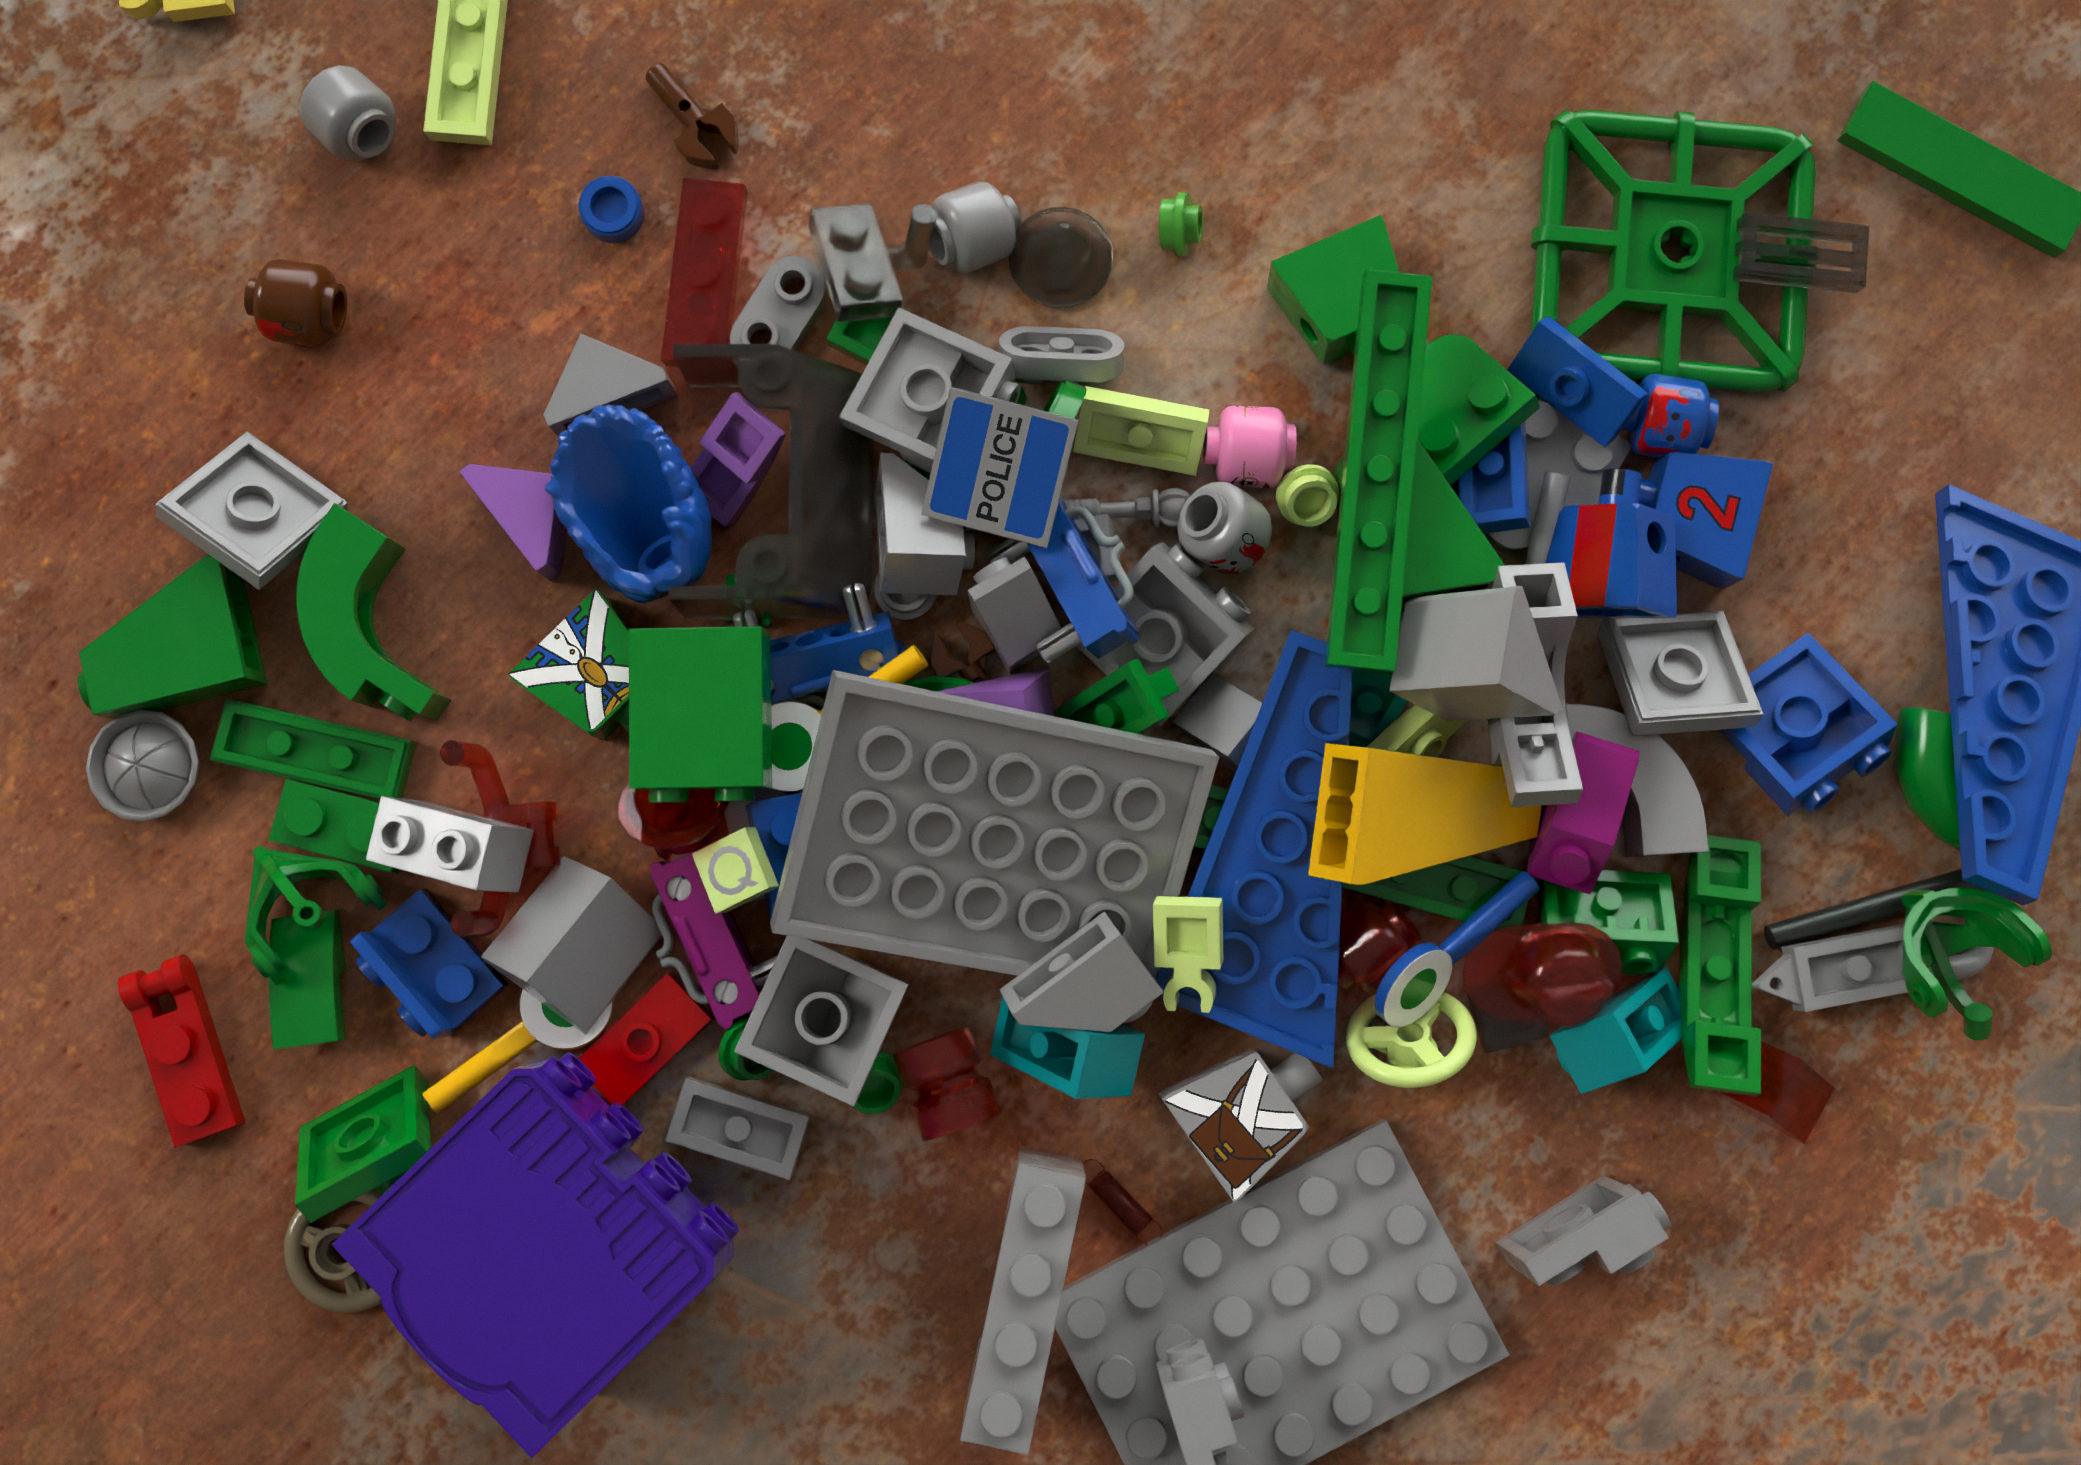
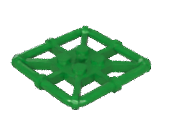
(1704, 221)

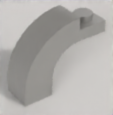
(1539, 749)
(1663, 803)

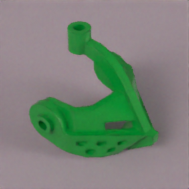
(276, 874)
(1988, 923)

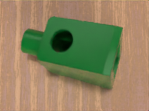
(1322, 285)

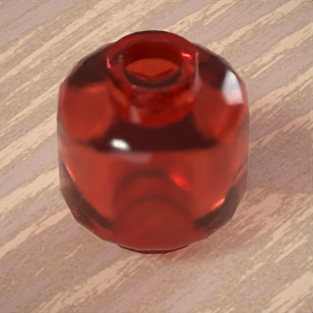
(1371, 942)

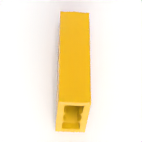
(1408, 812)

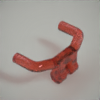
(495, 804)

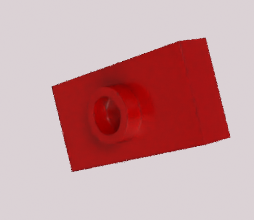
(645, 1039)

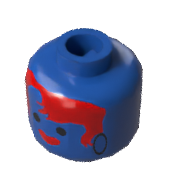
(1672, 417)

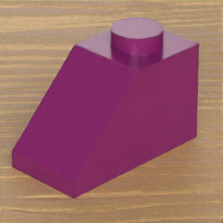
(1580, 836)

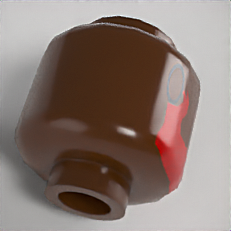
(296, 303)

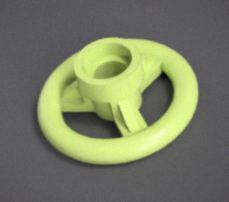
(1410, 1049)

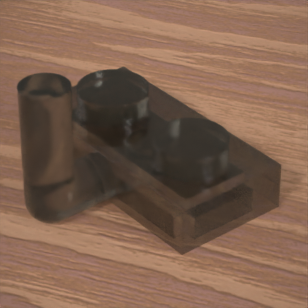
(858, 263)

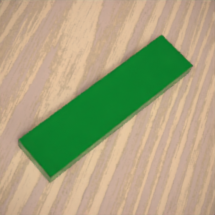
(1963, 169)

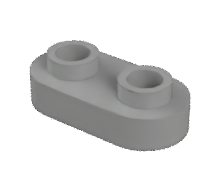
(781, 313)
(1063, 354)

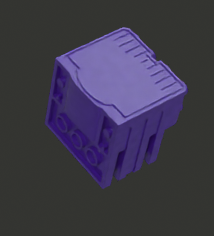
(537, 1248)

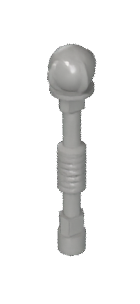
(1159, 507)

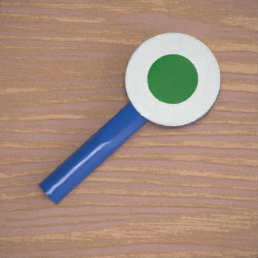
(1424, 971)

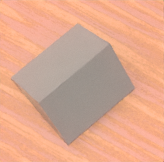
(1474, 657)
(575, 943)
(822, 1018)

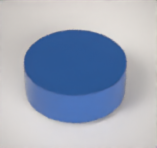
(611, 209)

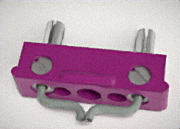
(710, 941)

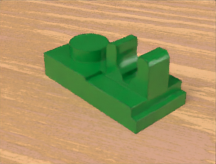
(1123, 699)

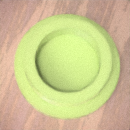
(1307, 495)

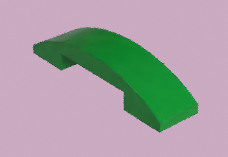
(1716, 967)

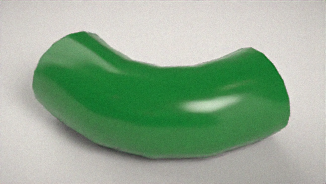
(1927, 770)

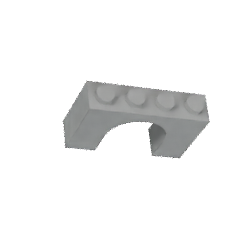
(1023, 1301)

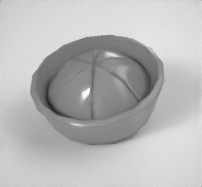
(142, 765)

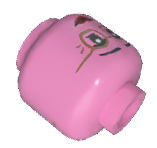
(1251, 446)

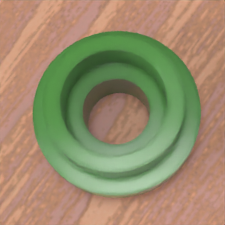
(1180, 224)

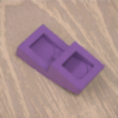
(736, 457)

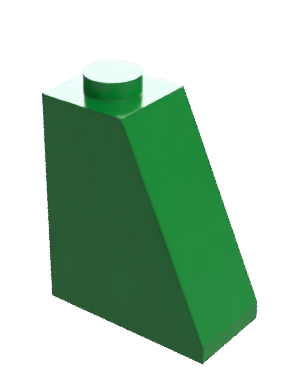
(176, 647)

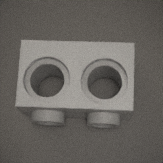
(449, 845)

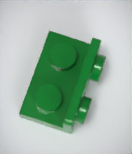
(1628, 906)

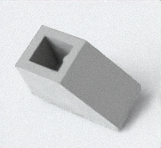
(1012, 610)

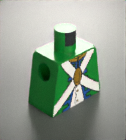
(583, 667)

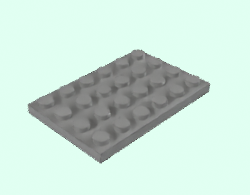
(982, 828)
(1312, 1288)

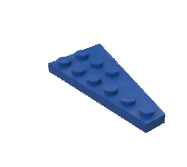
(2011, 684)
(1276, 918)

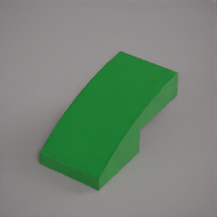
(309, 1000)

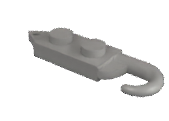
(1851, 969)

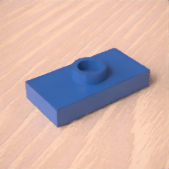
(1577, 381)

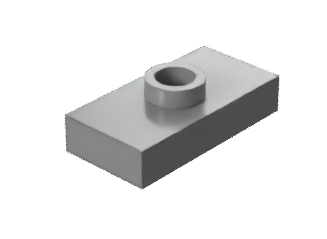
(738, 1128)

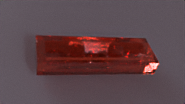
(704, 264)

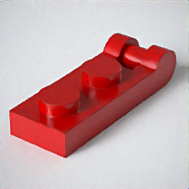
(182, 1051)

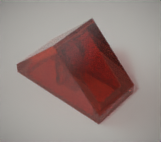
(1789, 1096)

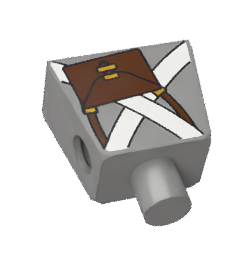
(1243, 1114)

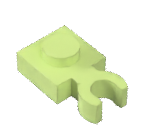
(1189, 940)

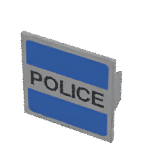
(999, 467)

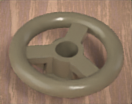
(327, 1264)

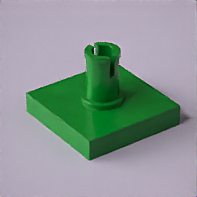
(362, 1144)

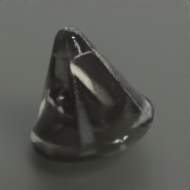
(1061, 257)

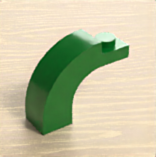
(335, 616)

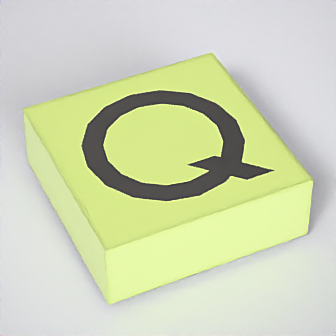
(735, 870)

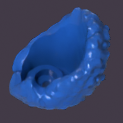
(631, 502)

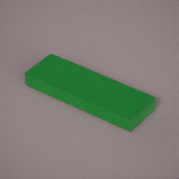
(312, 750)

